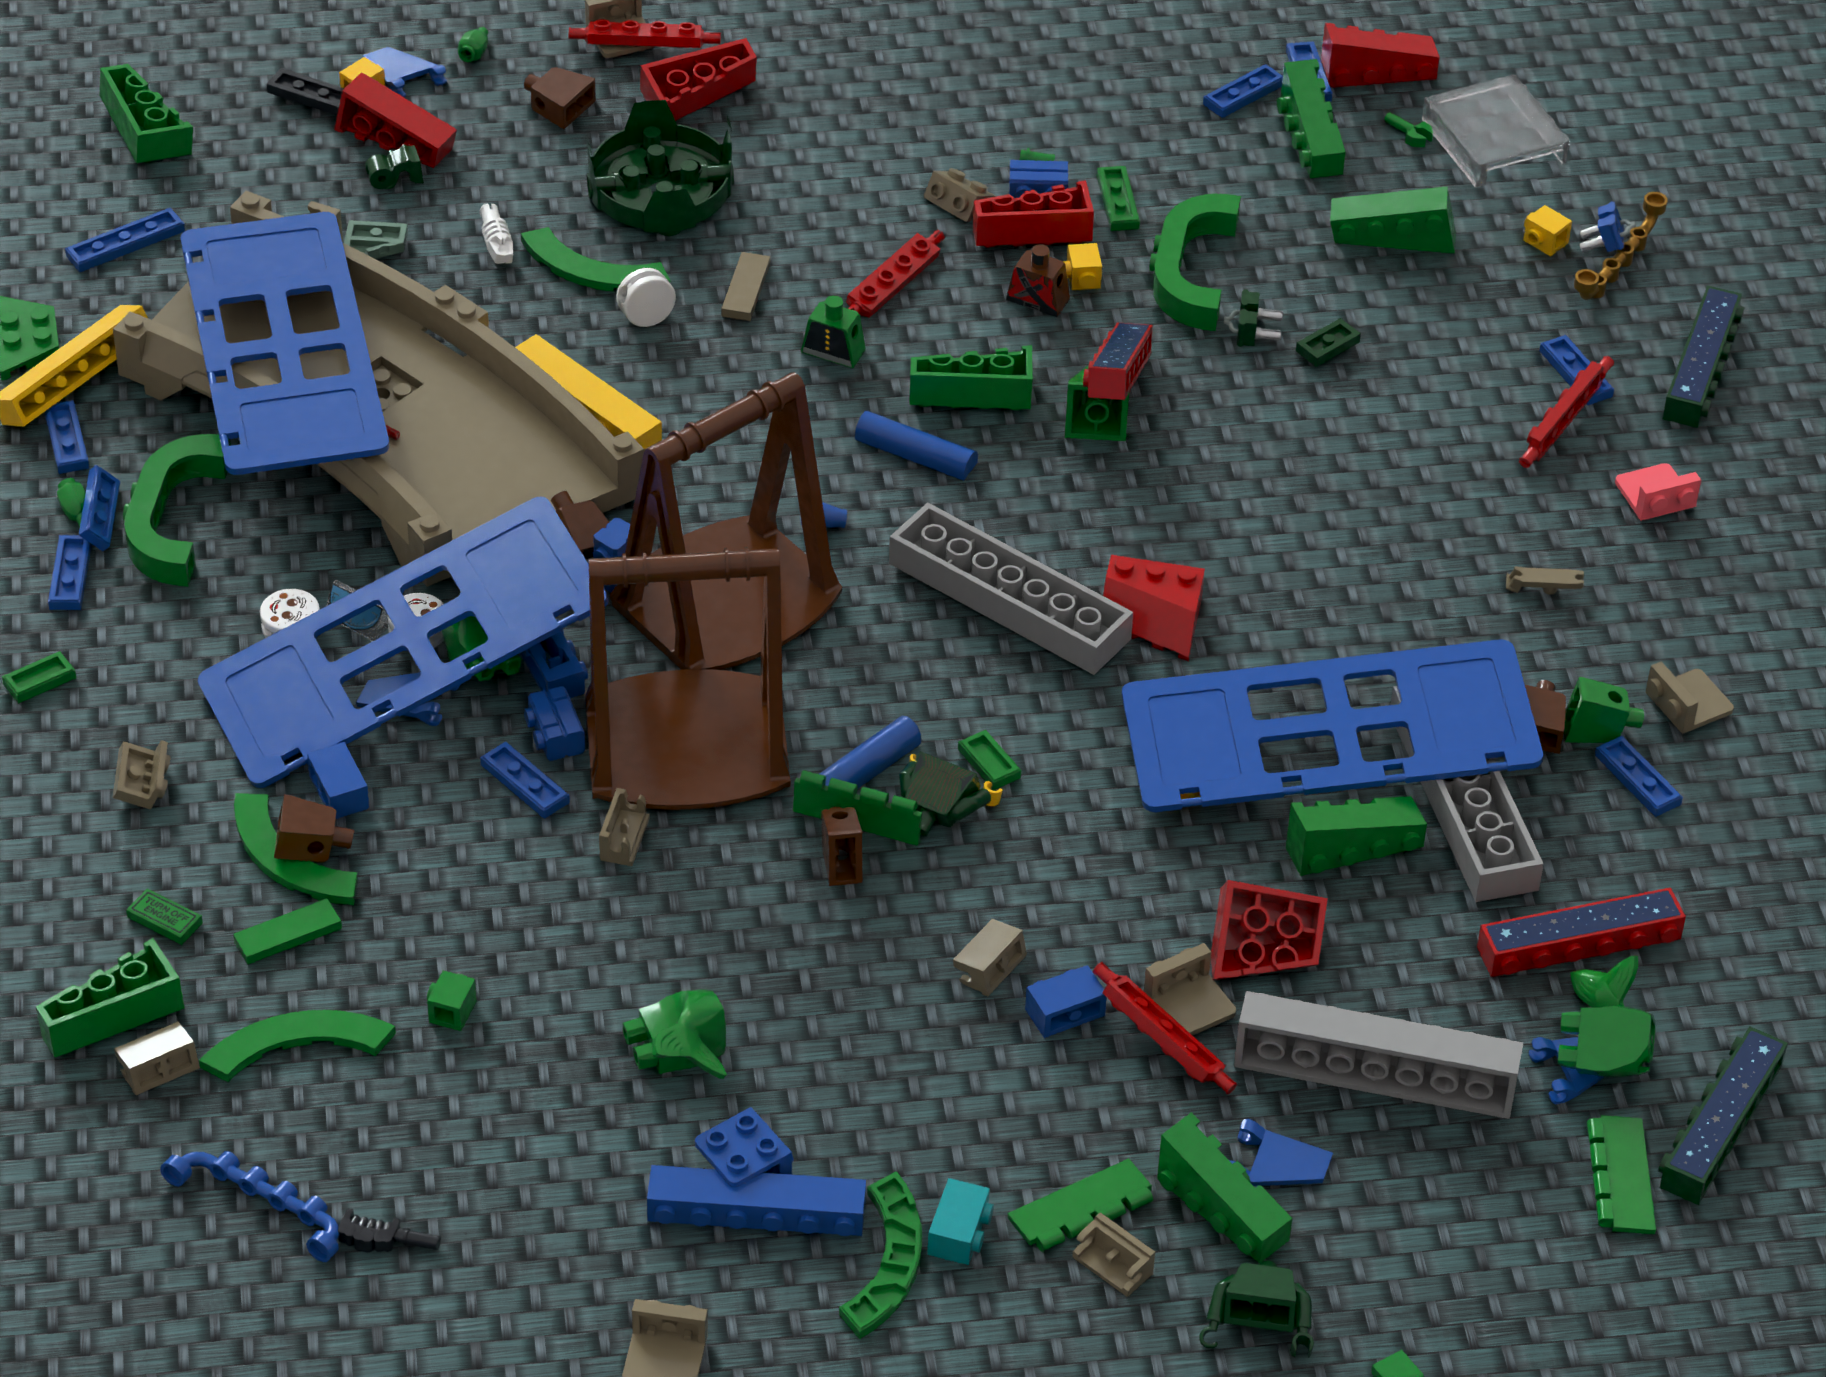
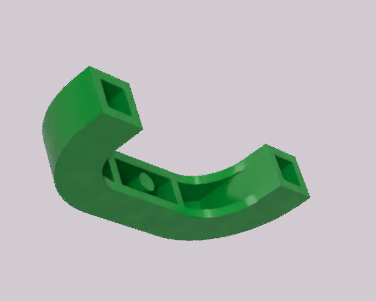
(1194, 217)
(173, 463)

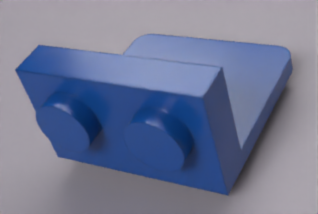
(744, 1148)

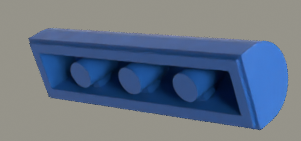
(915, 445)
(876, 753)

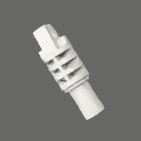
(496, 235)

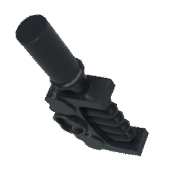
(381, 1236)

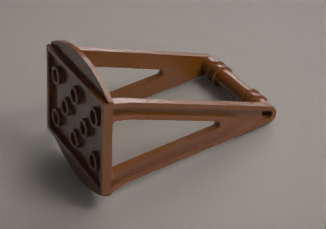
(715, 620)
(687, 732)

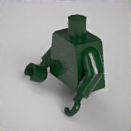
(1262, 1299)

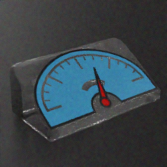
(368, 623)

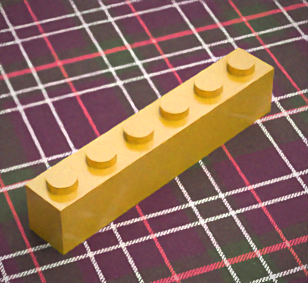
(63, 370)
(598, 397)

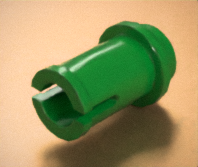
(1036, 156)

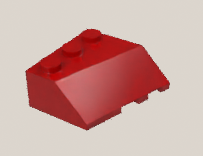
(1162, 600)
(1265, 930)

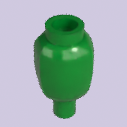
(473, 44)
(71, 498)

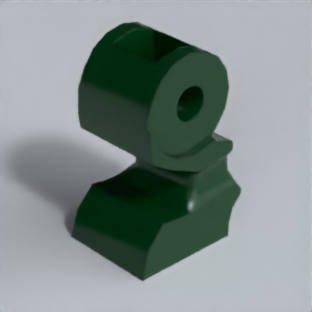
(385, 170)

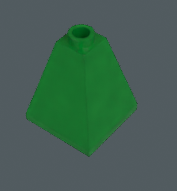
(1094, 416)

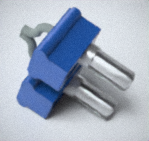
(1610, 228)

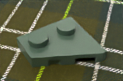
(376, 238)

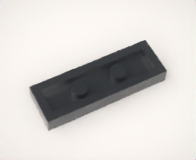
(305, 90)

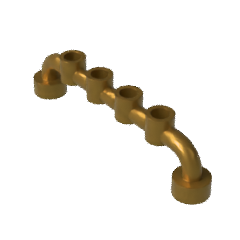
(1593, 284)

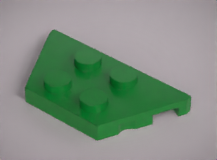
(26, 334)

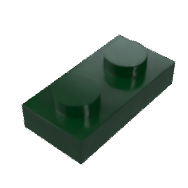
(1328, 342)

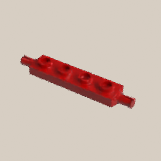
(645, 34)
(894, 274)
(1568, 406)
(1163, 1029)

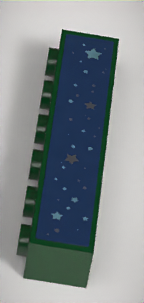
(1703, 357)
(1722, 1116)

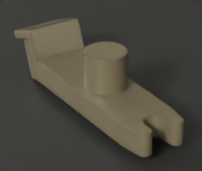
(1544, 578)

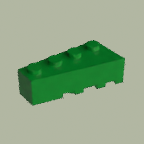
(141, 116)
(1310, 119)
(1396, 220)
(973, 380)
(1351, 833)
(111, 1001)
(1221, 1190)

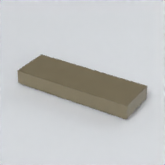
(745, 286)

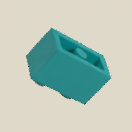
(959, 1221)

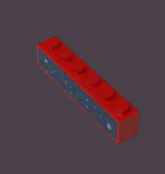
(1119, 361)
(1580, 932)

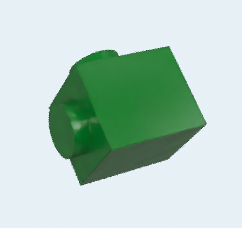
(451, 1000)

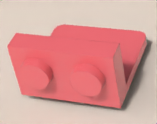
(1658, 490)

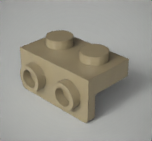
(955, 193)
(141, 774)

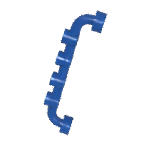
(321, 1245)

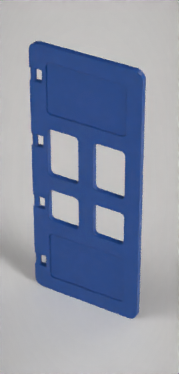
(299, 417)
(291, 699)
(1454, 701)

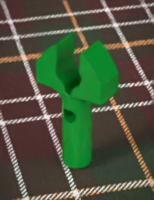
(1415, 134)

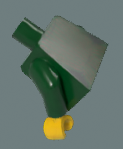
(943, 790)

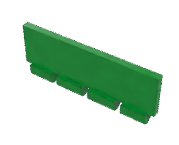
(877, 816)
(1621, 1174)
(1078, 1203)

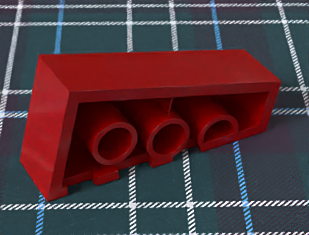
(1375, 57)
(699, 76)
(392, 120)
(1035, 217)

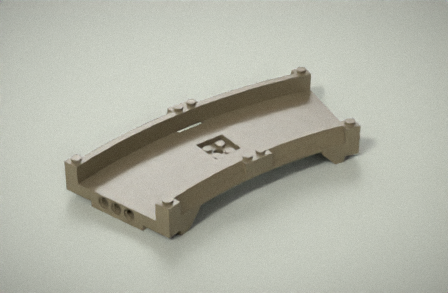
(471, 427)

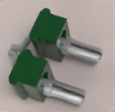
(1249, 314)

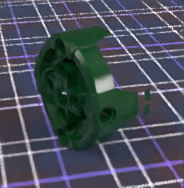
(666, 154)

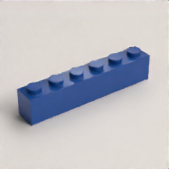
(763, 1202)

